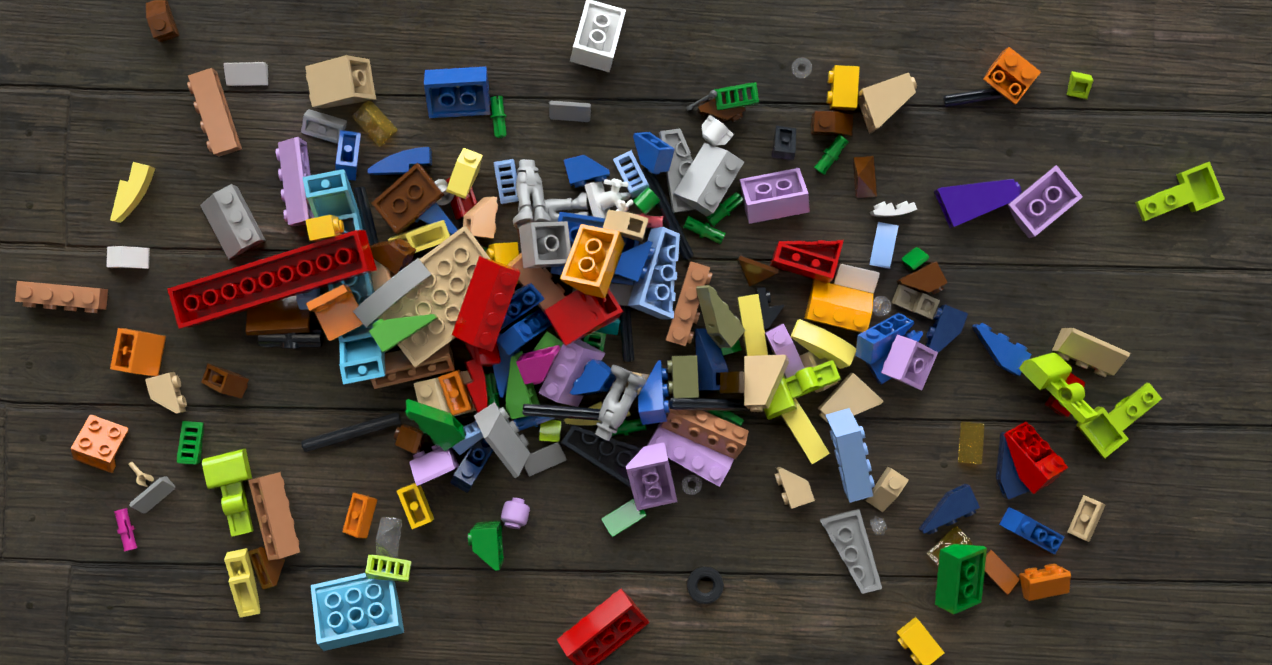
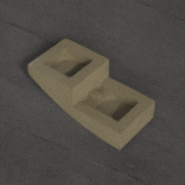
(915, 301)

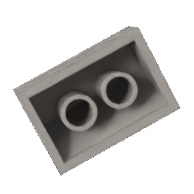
(708, 178)
(232, 221)
(503, 437)

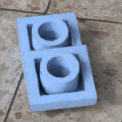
(884, 245)

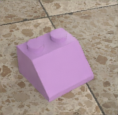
(909, 362)
(432, 464)

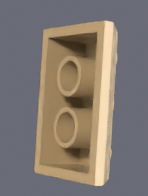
(1089, 352)

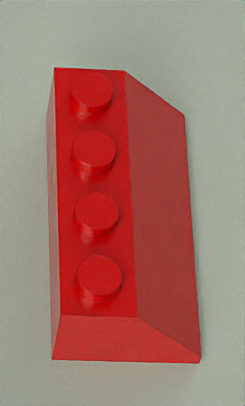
(486, 303)
(603, 630)

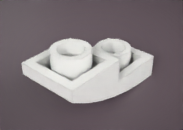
(888, 210)

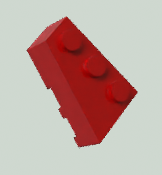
(809, 259)

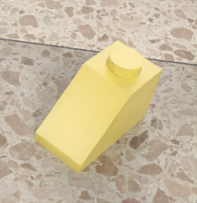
(464, 173)

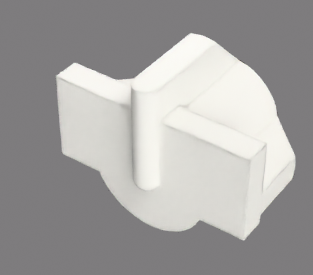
(715, 132)

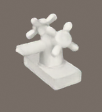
(602, 201)

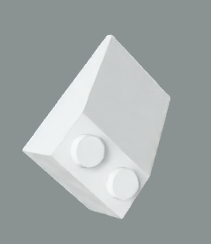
(597, 35)

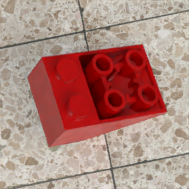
(582, 315)
(1033, 457)

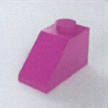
(537, 364)

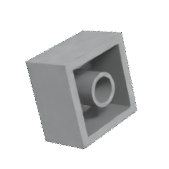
(544, 244)

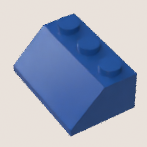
(457, 92)

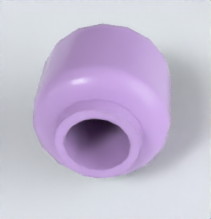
(515, 513)

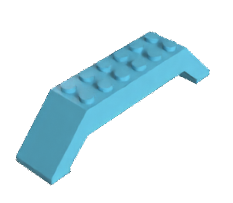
(359, 352)

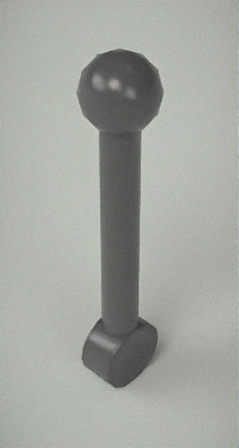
(713, 94)

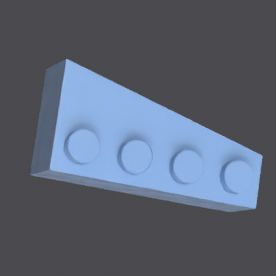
(656, 291)
(850, 455)

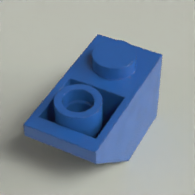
(583, 169)
(632, 262)
(594, 379)

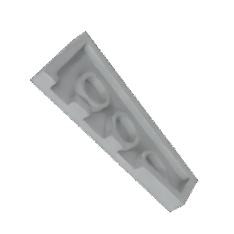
(680, 163)
(852, 543)

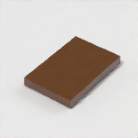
(407, 198)
(278, 318)

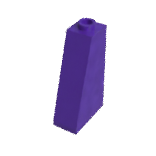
(972, 200)

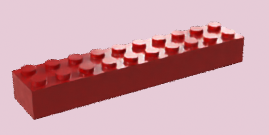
(272, 279)

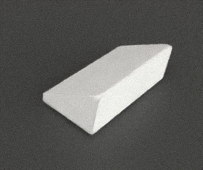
(246, 74)
(856, 278)

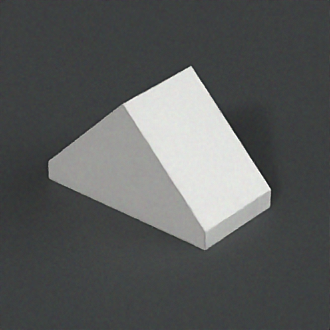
(128, 257)

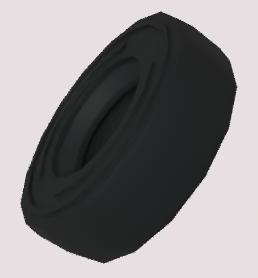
(693, 590)

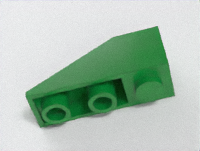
(438, 424)

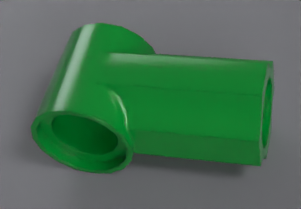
(646, 201)

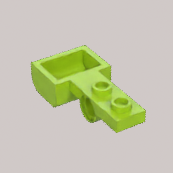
(1196, 188)
(1050, 373)
(801, 383)
(1107, 429)
(229, 472)

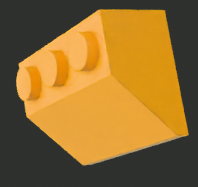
(593, 260)
(839, 306)

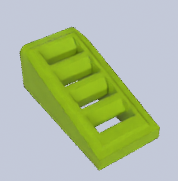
(388, 561)

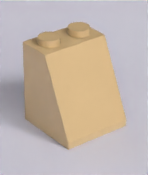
(340, 82)
(884, 99)

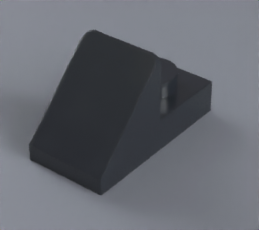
(784, 143)
(768, 313)

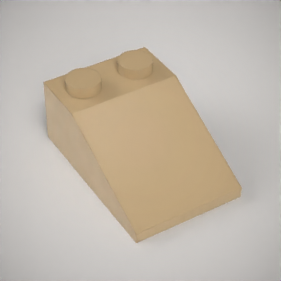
(431, 393)

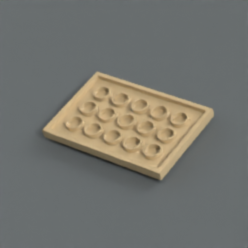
(440, 294)

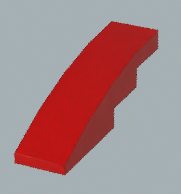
(476, 387)

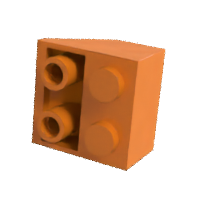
(1011, 75)
(138, 352)
(1045, 582)

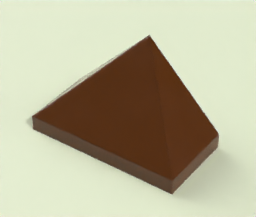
(864, 177)
(755, 271)
(266, 570)

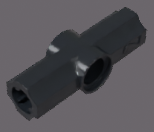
(313, 338)

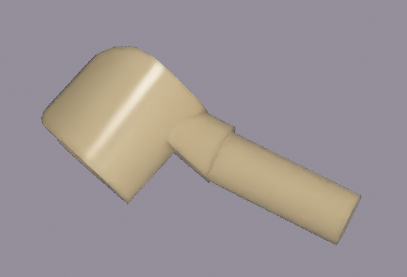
(141, 477)

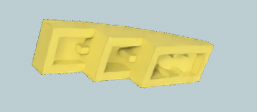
(752, 322)
(805, 434)

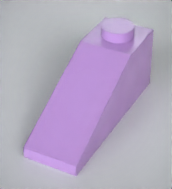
(782, 344)

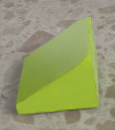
(1079, 85)
(550, 431)

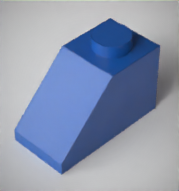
(653, 152)
(348, 153)

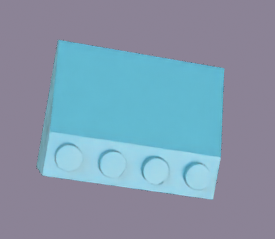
(355, 611)

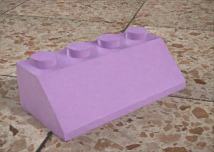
(294, 166)
(693, 456)

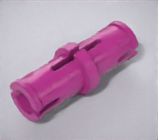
(125, 529)

